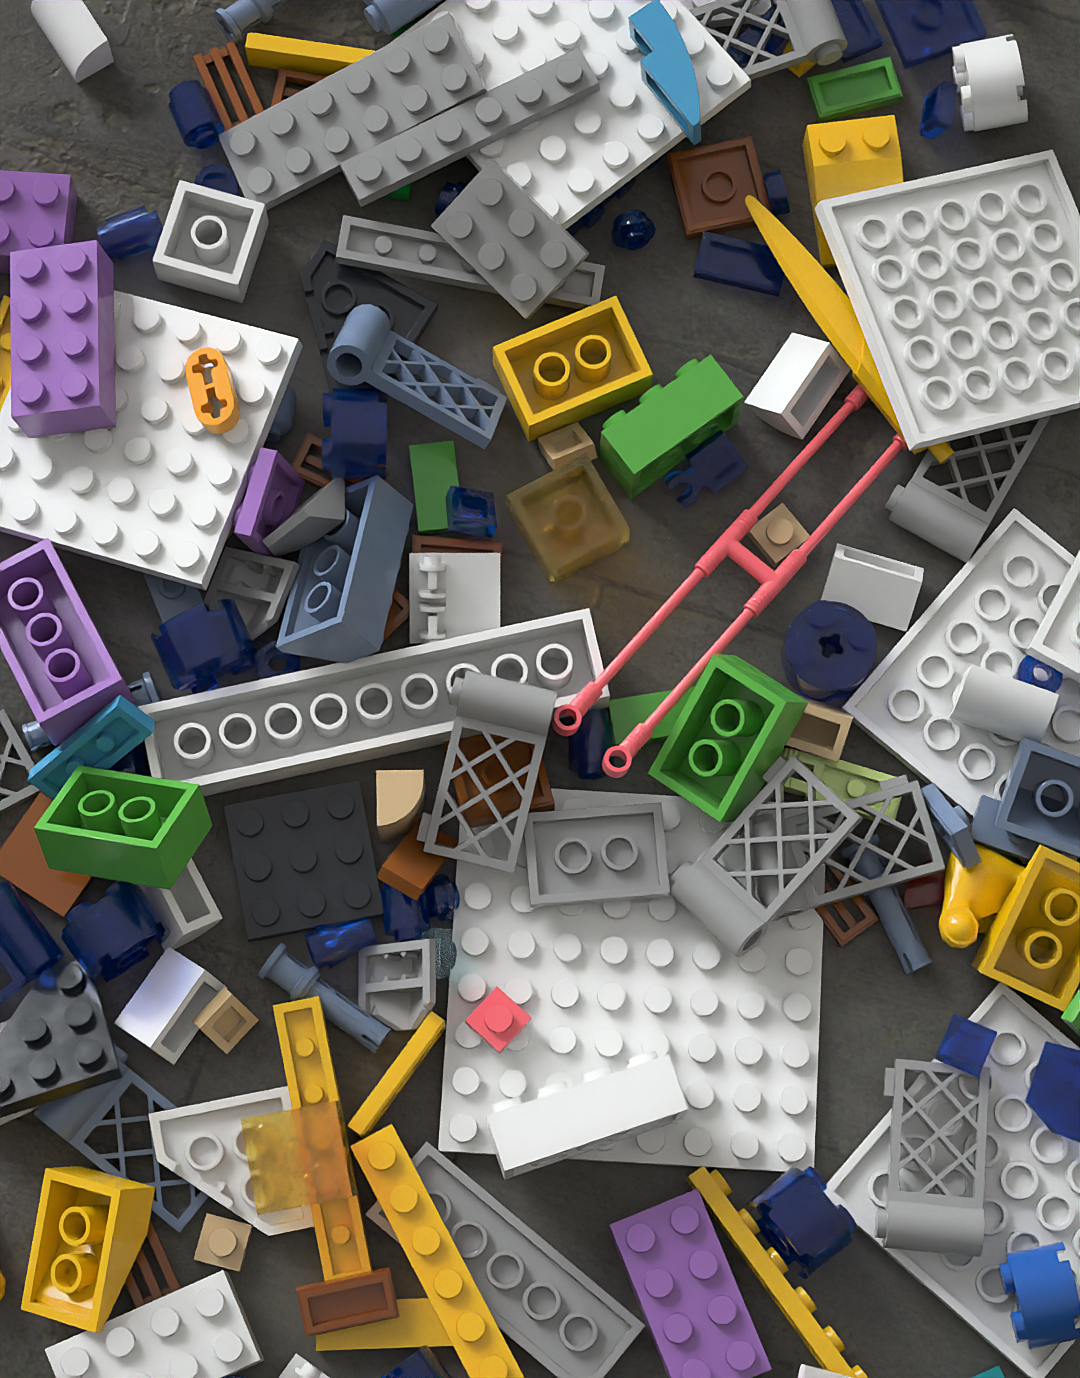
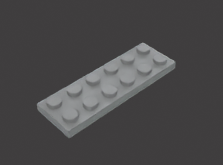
(351, 112)
(523, 1280)

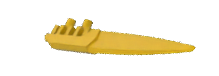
(831, 311)

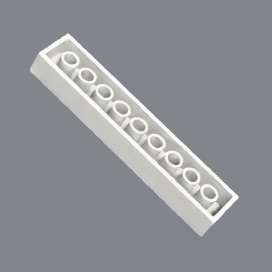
(359, 707)

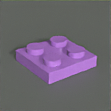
(269, 500)

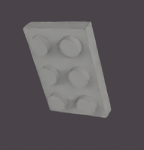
(510, 239)
(596, 855)

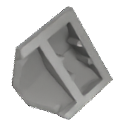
(310, 520)
(255, 583)
(398, 982)

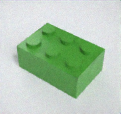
(668, 425)
(727, 737)
(123, 827)

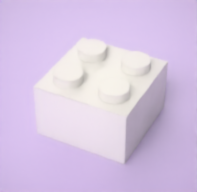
(210, 241)

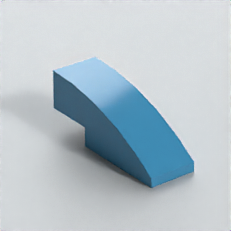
(667, 66)

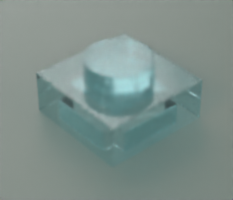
(445, 950)

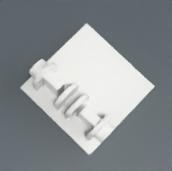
(453, 595)

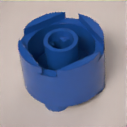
(1043, 1295)

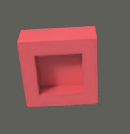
(498, 1020)

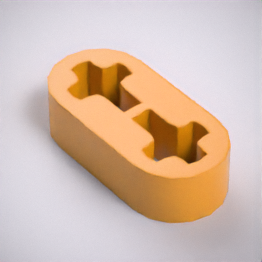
(222, 388)

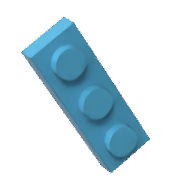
(95, 744)

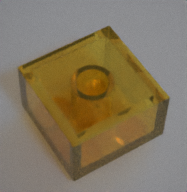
(568, 519)
(298, 1157)

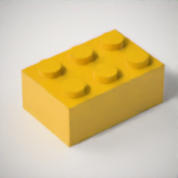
(572, 368)

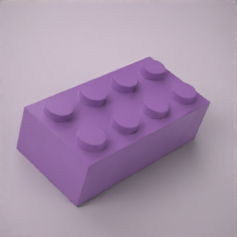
(35, 212)
(62, 339)
(54, 643)
(688, 1291)

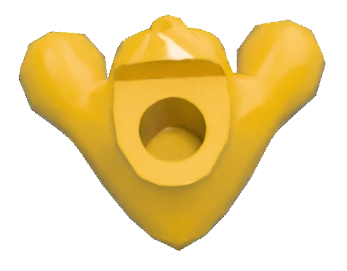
(975, 895)

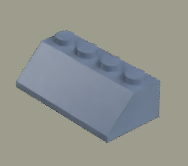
(348, 578)
(1043, 797)

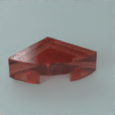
(924, 890)

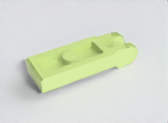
(843, 778)

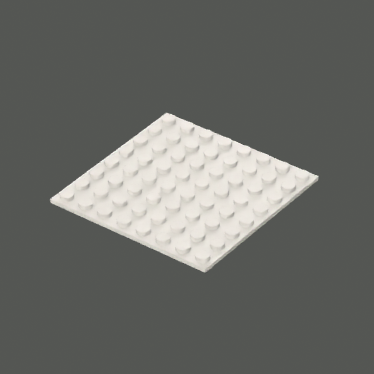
(635, 982)

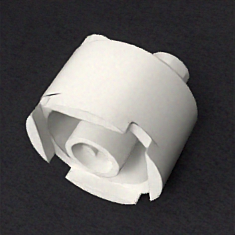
(990, 83)

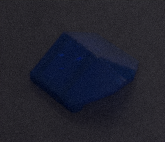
(1056, 1090)

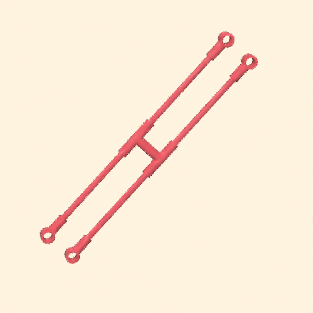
(725, 546)

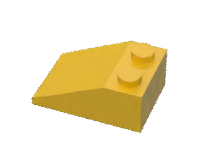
(848, 160)
(1037, 932)
(84, 1244)

